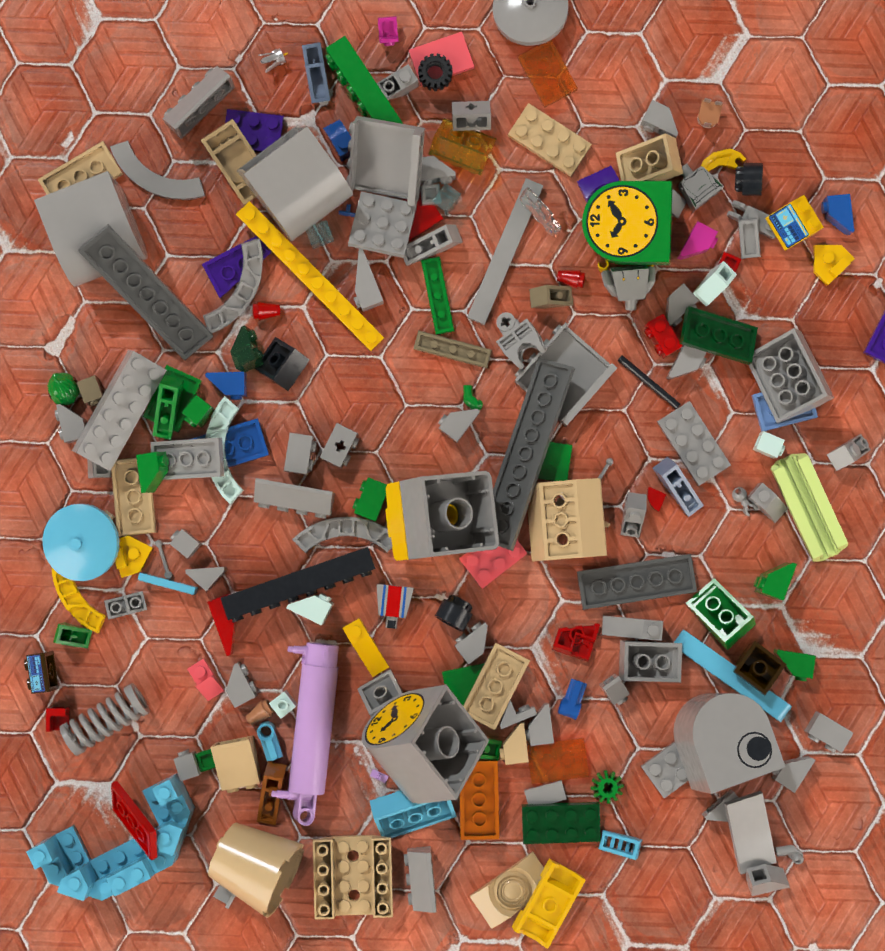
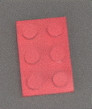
(490, 564)

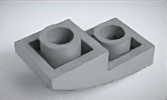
(125, 605)

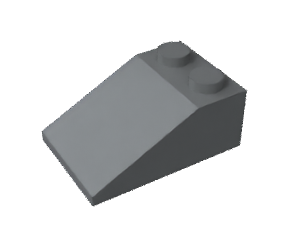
(650, 661)

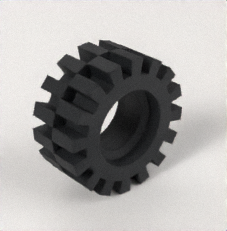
(438, 61)

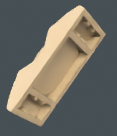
(231, 152)
(508, 891)

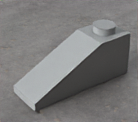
(432, 244)
(366, 287)
(632, 628)

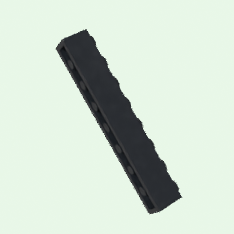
(298, 583)

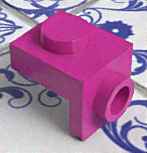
(388, 30)

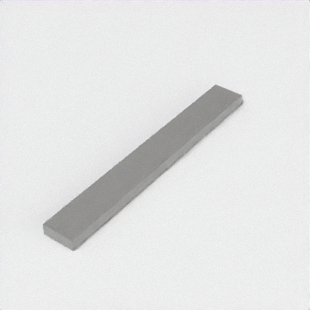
(502, 257)

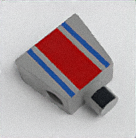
(393, 602)

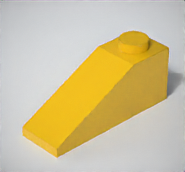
(365, 647)

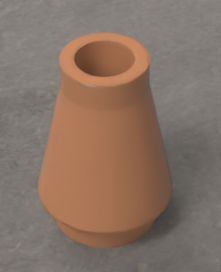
(260, 712)

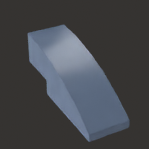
(316, 72)

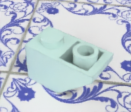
(714, 283)

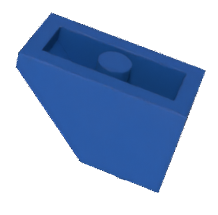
(339, 139)
(839, 212)
(230, 383)

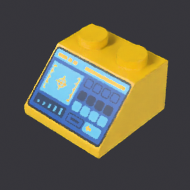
(794, 222)

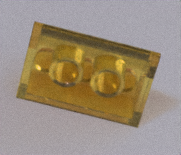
(462, 148)

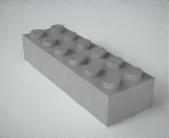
(119, 410)

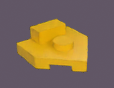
(830, 261)
(131, 556)

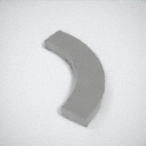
(153, 182)
(244, 291)
(343, 527)

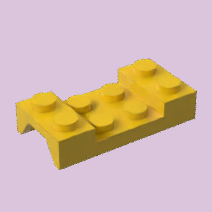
(549, 903)

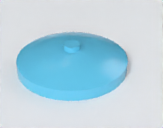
(80, 542)

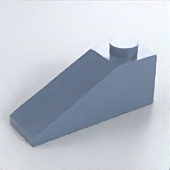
(678, 486)

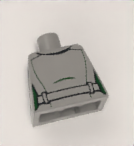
(698, 186)

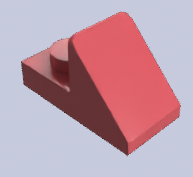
(205, 679)

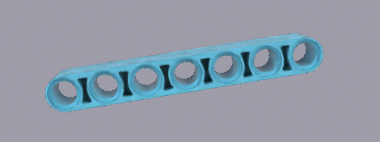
(724, 669)

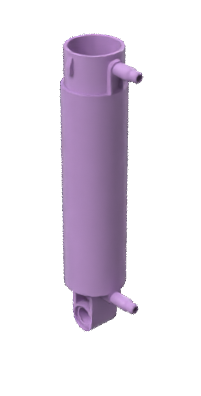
(312, 728)

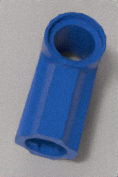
(571, 703)

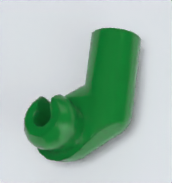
(469, 399)

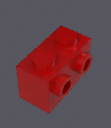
(662, 336)

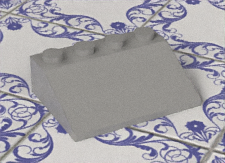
(789, 376)

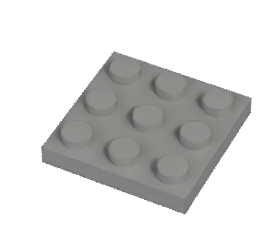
(382, 225)

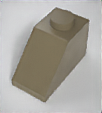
(551, 296)

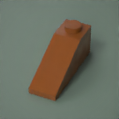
(272, 781)

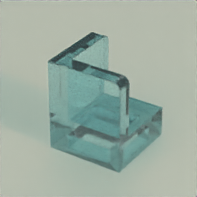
(447, 198)
(320, 234)

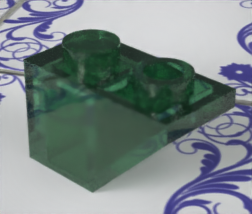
(245, 351)

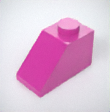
(699, 241)

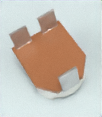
(709, 113)

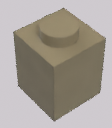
(91, 390)

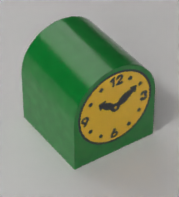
(630, 222)

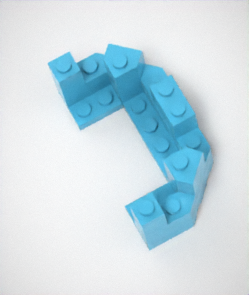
(125, 866)

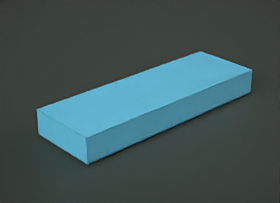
(167, 583)

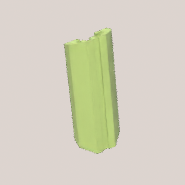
(809, 506)

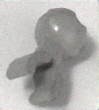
(741, 497)

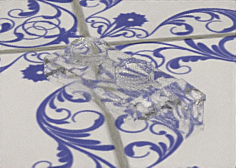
(540, 211)

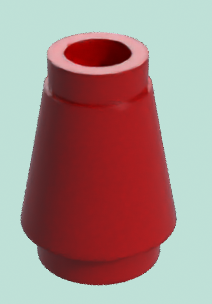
(572, 278)
(265, 310)

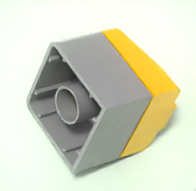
(441, 515)

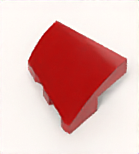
(576, 641)

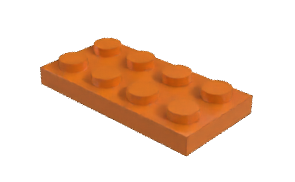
(480, 803)

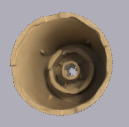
(255, 866)

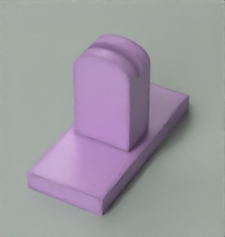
(379, 776)

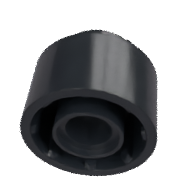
(749, 179)
(454, 612)

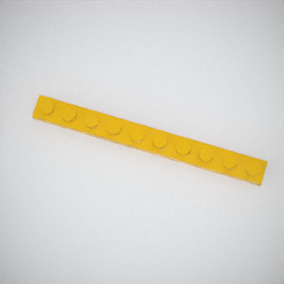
(309, 276)

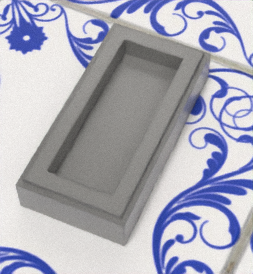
(749, 238)
(546, 793)

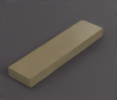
(452, 349)

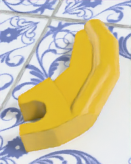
(722, 158)

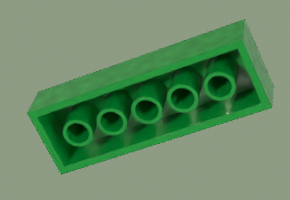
(359, 82)

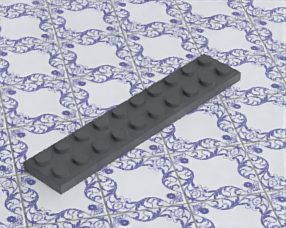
(529, 447)

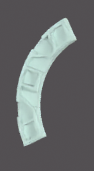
(218, 428)

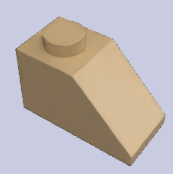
(515, 746)

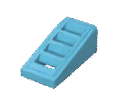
(632, 855)

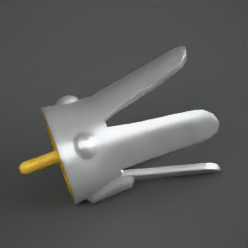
(276, 55)

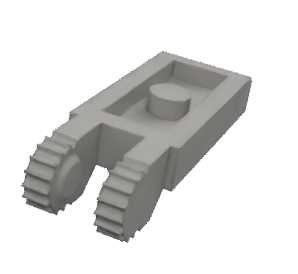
(750, 213)

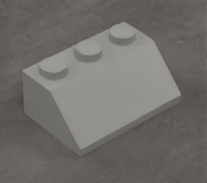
(421, 879)

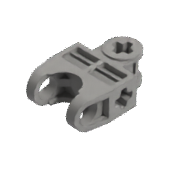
(517, 338)

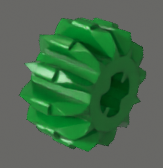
(600, 786)

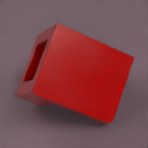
(56, 717)

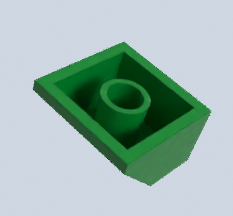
(775, 581)

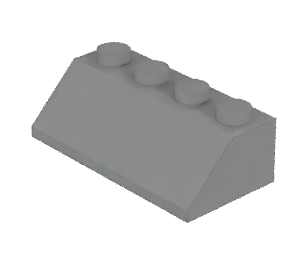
(199, 101)
(293, 497)

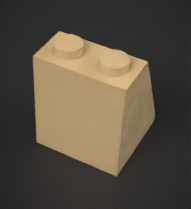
(236, 763)

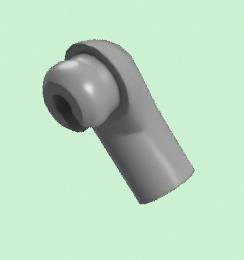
(791, 851)

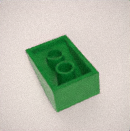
(721, 613)

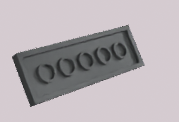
(636, 581)

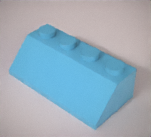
(399, 816)

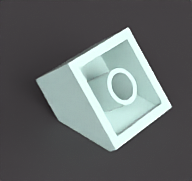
(313, 608)

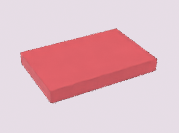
(452, 47)

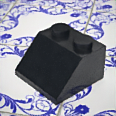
(282, 363)

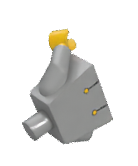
(628, 282)

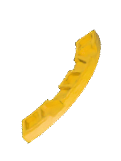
(76, 604)

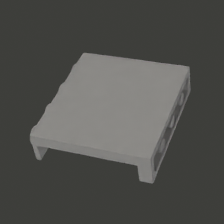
(385, 158)
(589, 373)

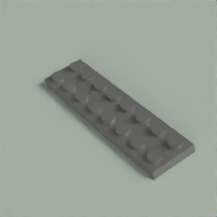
(145, 292)

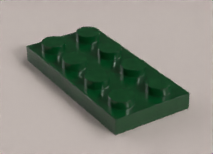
(718, 335)
(561, 823)

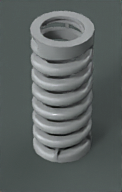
(138, 708)

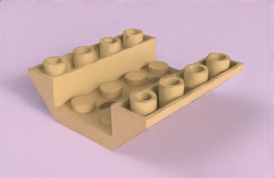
(578, 518)
(338, 875)

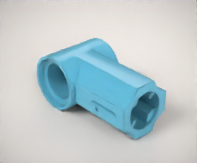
(270, 742)

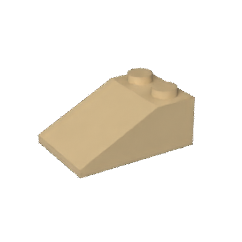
(650, 160)

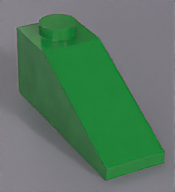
(167, 406)

